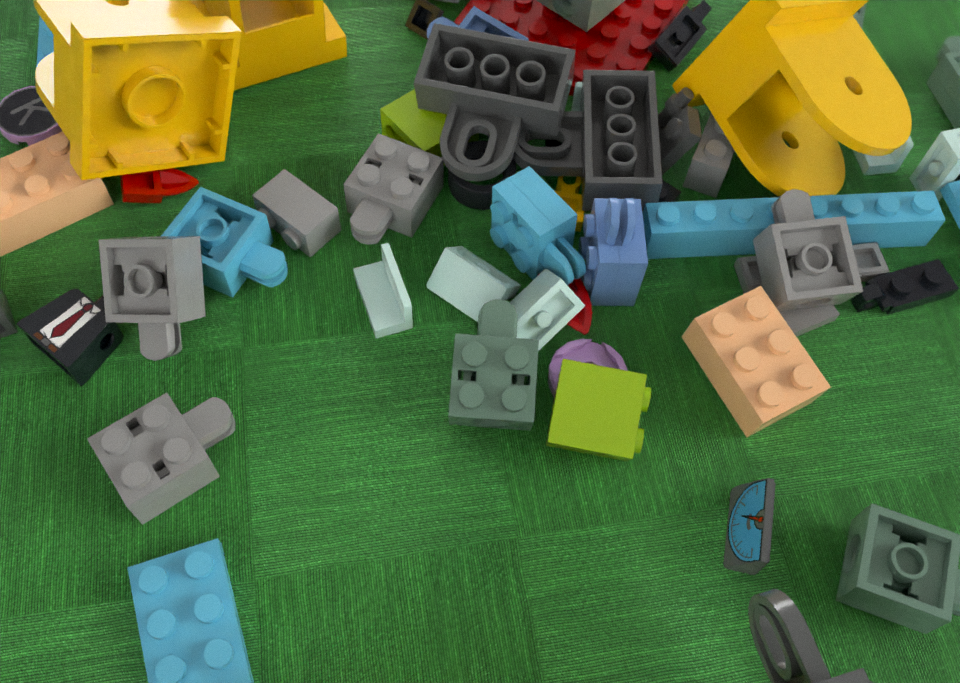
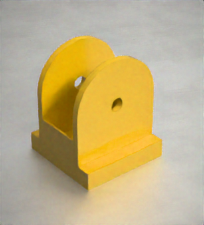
(279, 36)
(787, 76)
(138, 83)

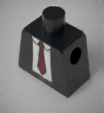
(73, 334)

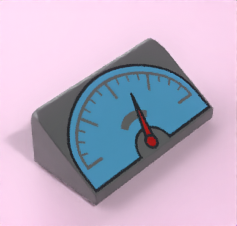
(750, 526)

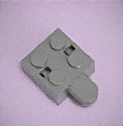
(391, 189)
(806, 258)
(154, 285)
(160, 454)

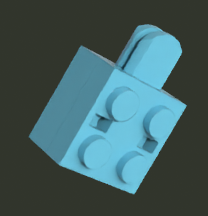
(535, 226)
(232, 242)

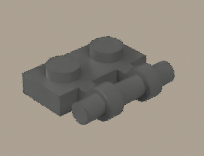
(677, 128)

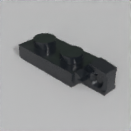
(680, 35)
(906, 288)

